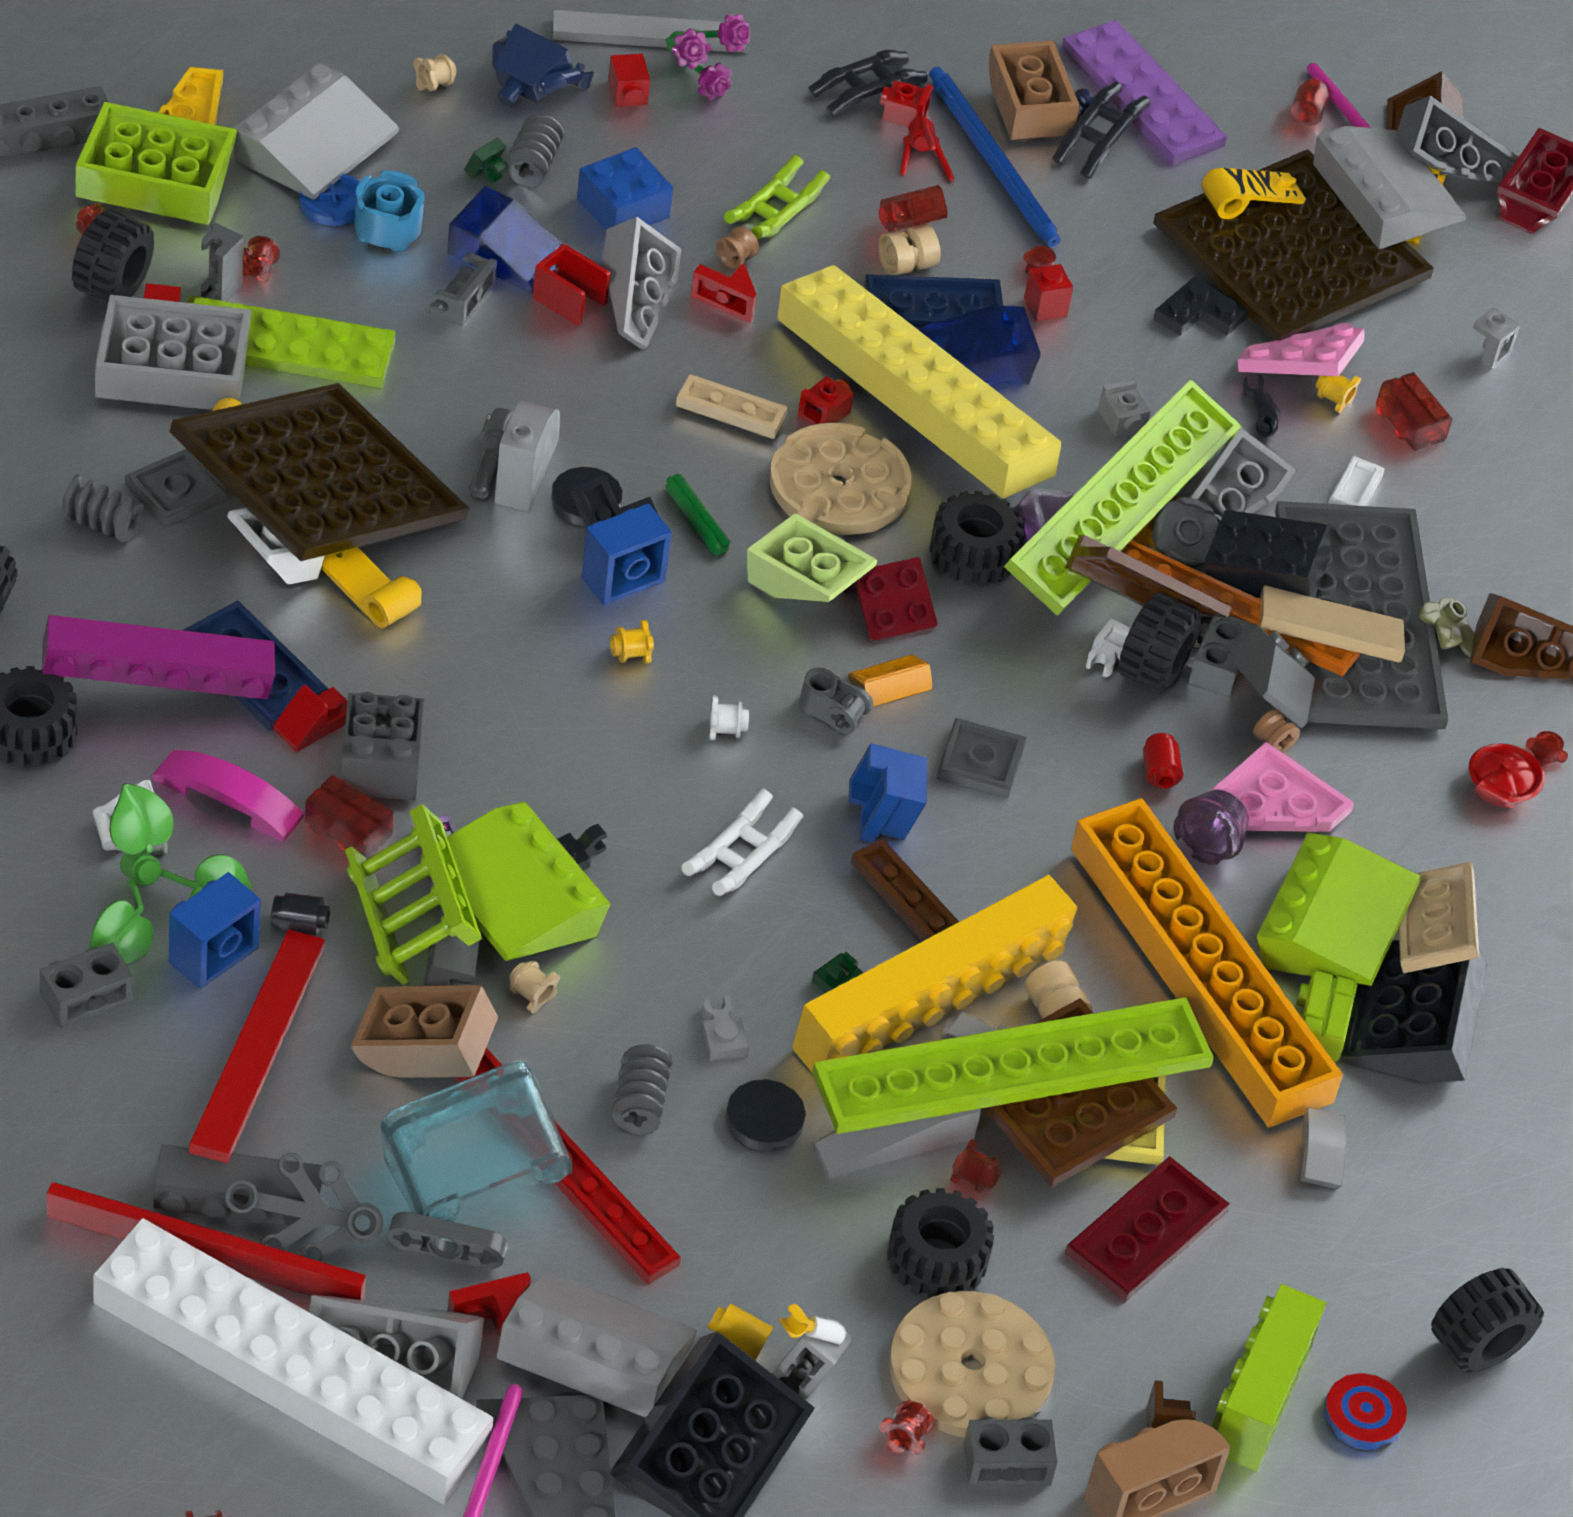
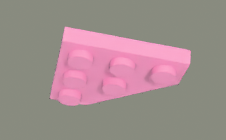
(1310, 353)
(1284, 794)

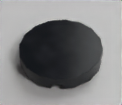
(561, 496)
(765, 1115)

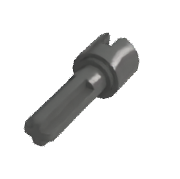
(488, 462)

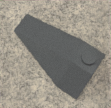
(1452, 143)

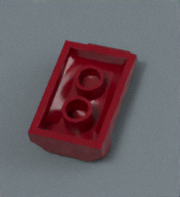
(1537, 183)

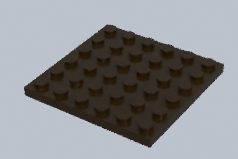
(1292, 260)
(319, 471)

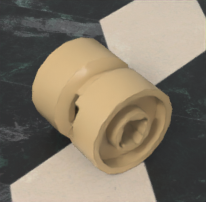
(909, 250)
(1054, 987)

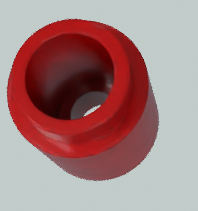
(1162, 761)

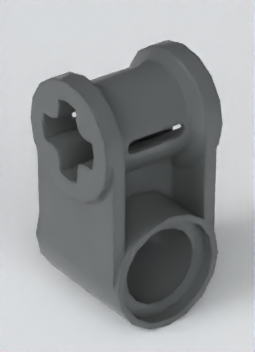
(832, 700)

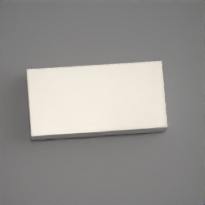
(1357, 483)

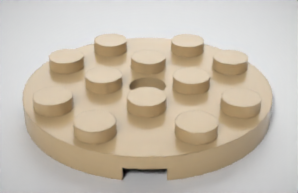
(874, 471)
(998, 1334)

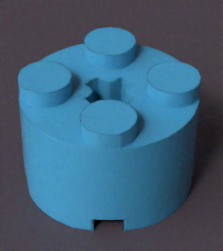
(390, 210)

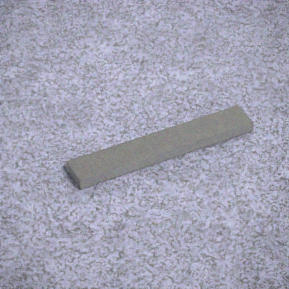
(627, 29)

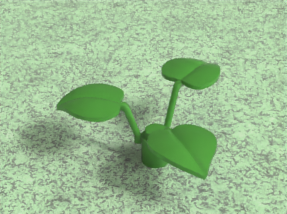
(136, 825)

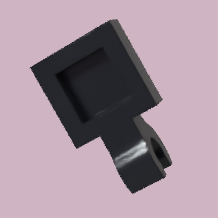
(586, 846)

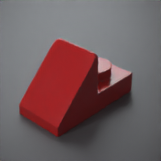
(729, 294)
(311, 717)
(490, 1299)

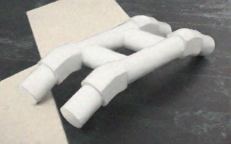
(743, 828)

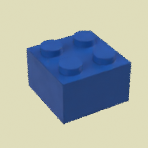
(624, 189)
(626, 554)
(214, 930)

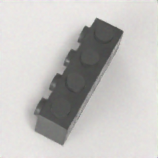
(49, 121)

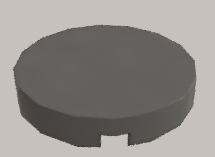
(1185, 530)

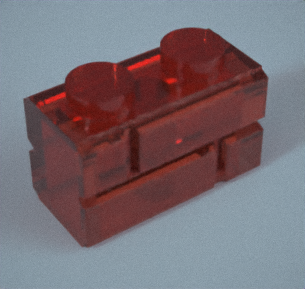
(913, 208)
(1413, 411)
(348, 817)

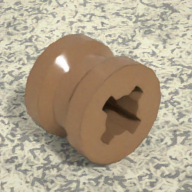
(737, 247)
(1276, 730)

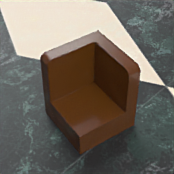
(1166, 1410)

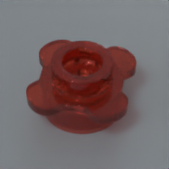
(1039, 257)
(1547, 748)

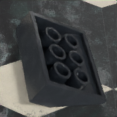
(1416, 1020)
(712, 1434)

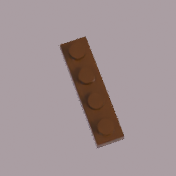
(902, 889)

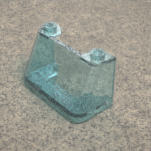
(472, 1140)

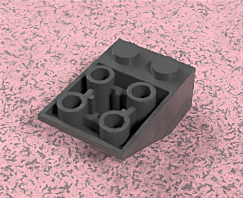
(382, 745)

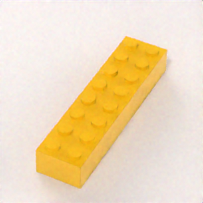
(937, 975)

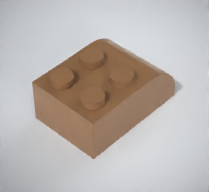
(1032, 89)
(425, 1031)
(1157, 1470)

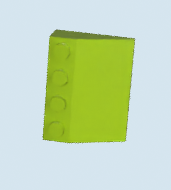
(154, 163)
(524, 884)
(1336, 911)

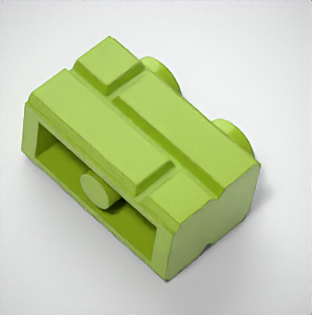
(1327, 1009)

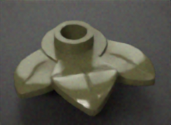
(1450, 623)

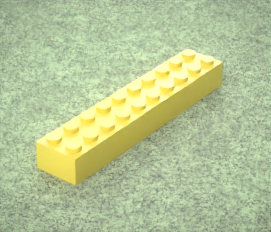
(919, 381)

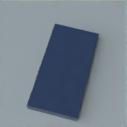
(933, 299)
(289, 670)

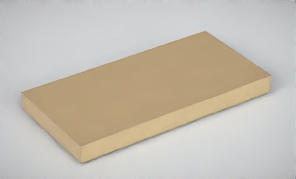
(1332, 624)
(1440, 919)

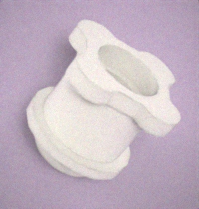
(728, 719)

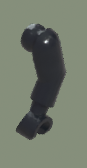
(1268, 414)

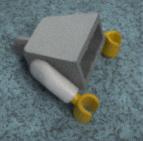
(814, 1353)

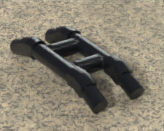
(860, 89)
(1103, 141)

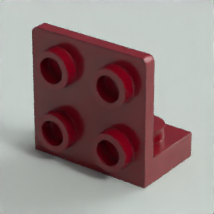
(895, 599)

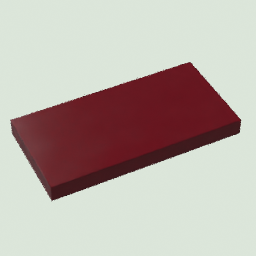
(1147, 1228)

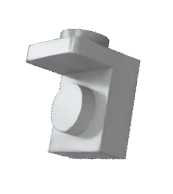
(1499, 334)

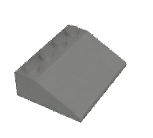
(313, 132)
(1383, 184)
(171, 352)
(594, 1343)

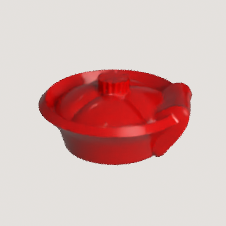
(1505, 774)

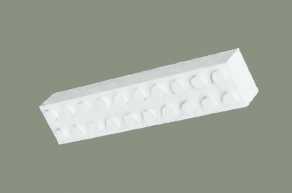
(293, 1360)

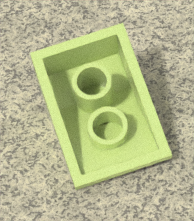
(805, 562)

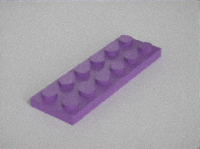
(1173, 119)

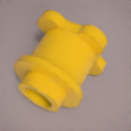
(1338, 390)
(632, 643)

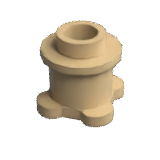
(434, 72)
(533, 984)

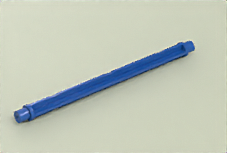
(995, 157)

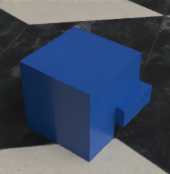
(890, 789)

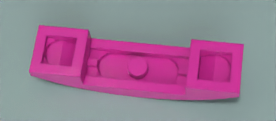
(233, 786)

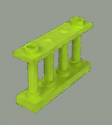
(446, 892)

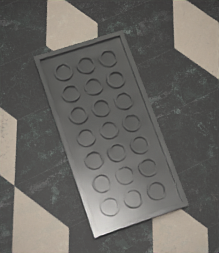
(1381, 570)

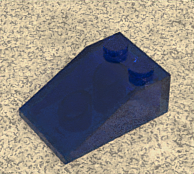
(501, 231)
(990, 343)

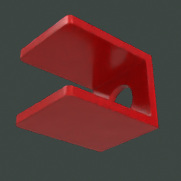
(569, 283)

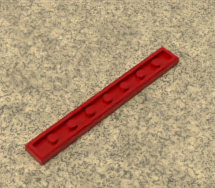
(257, 1047)
(608, 1208)
(240, 1254)

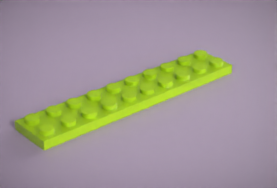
(1125, 492)
(1011, 1065)

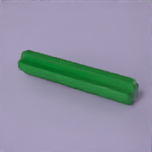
(697, 514)

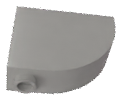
(525, 454)

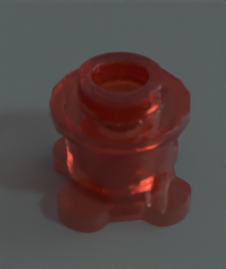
(259, 256)
(976, 1168)
(908, 1427)

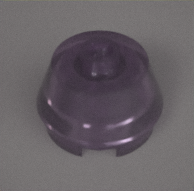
(1212, 826)

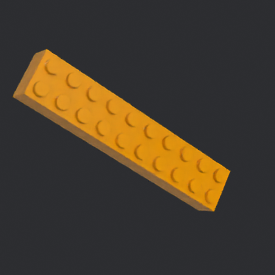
(1206, 961)

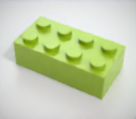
(1267, 1374)

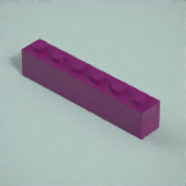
(158, 657)

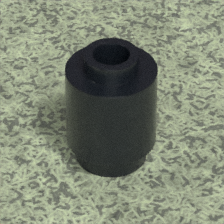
(300, 913)

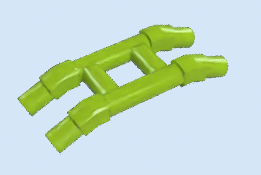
(778, 188)

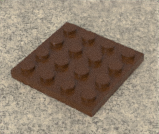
(1083, 1126)

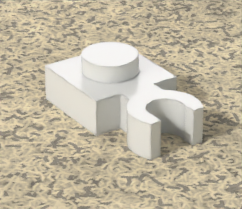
(1108, 646)

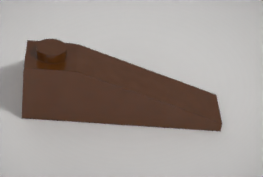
(1522, 641)

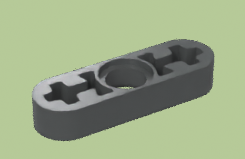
(469, 1245)

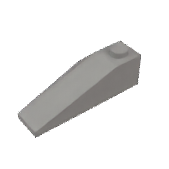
(642, 272)
(1243, 477)
(893, 1142)
(427, 1341)

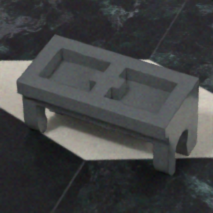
(225, 262)
(465, 290)
(450, 960)

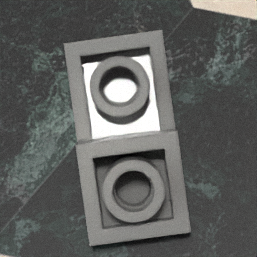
(1323, 1148)

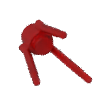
(923, 139)

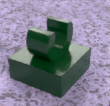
(488, 161)
(836, 972)

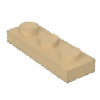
(731, 406)

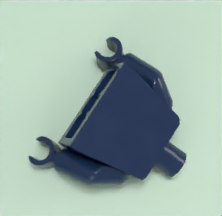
(533, 66)

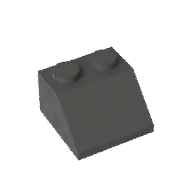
(1276, 673)

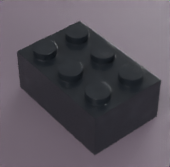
(1269, 552)

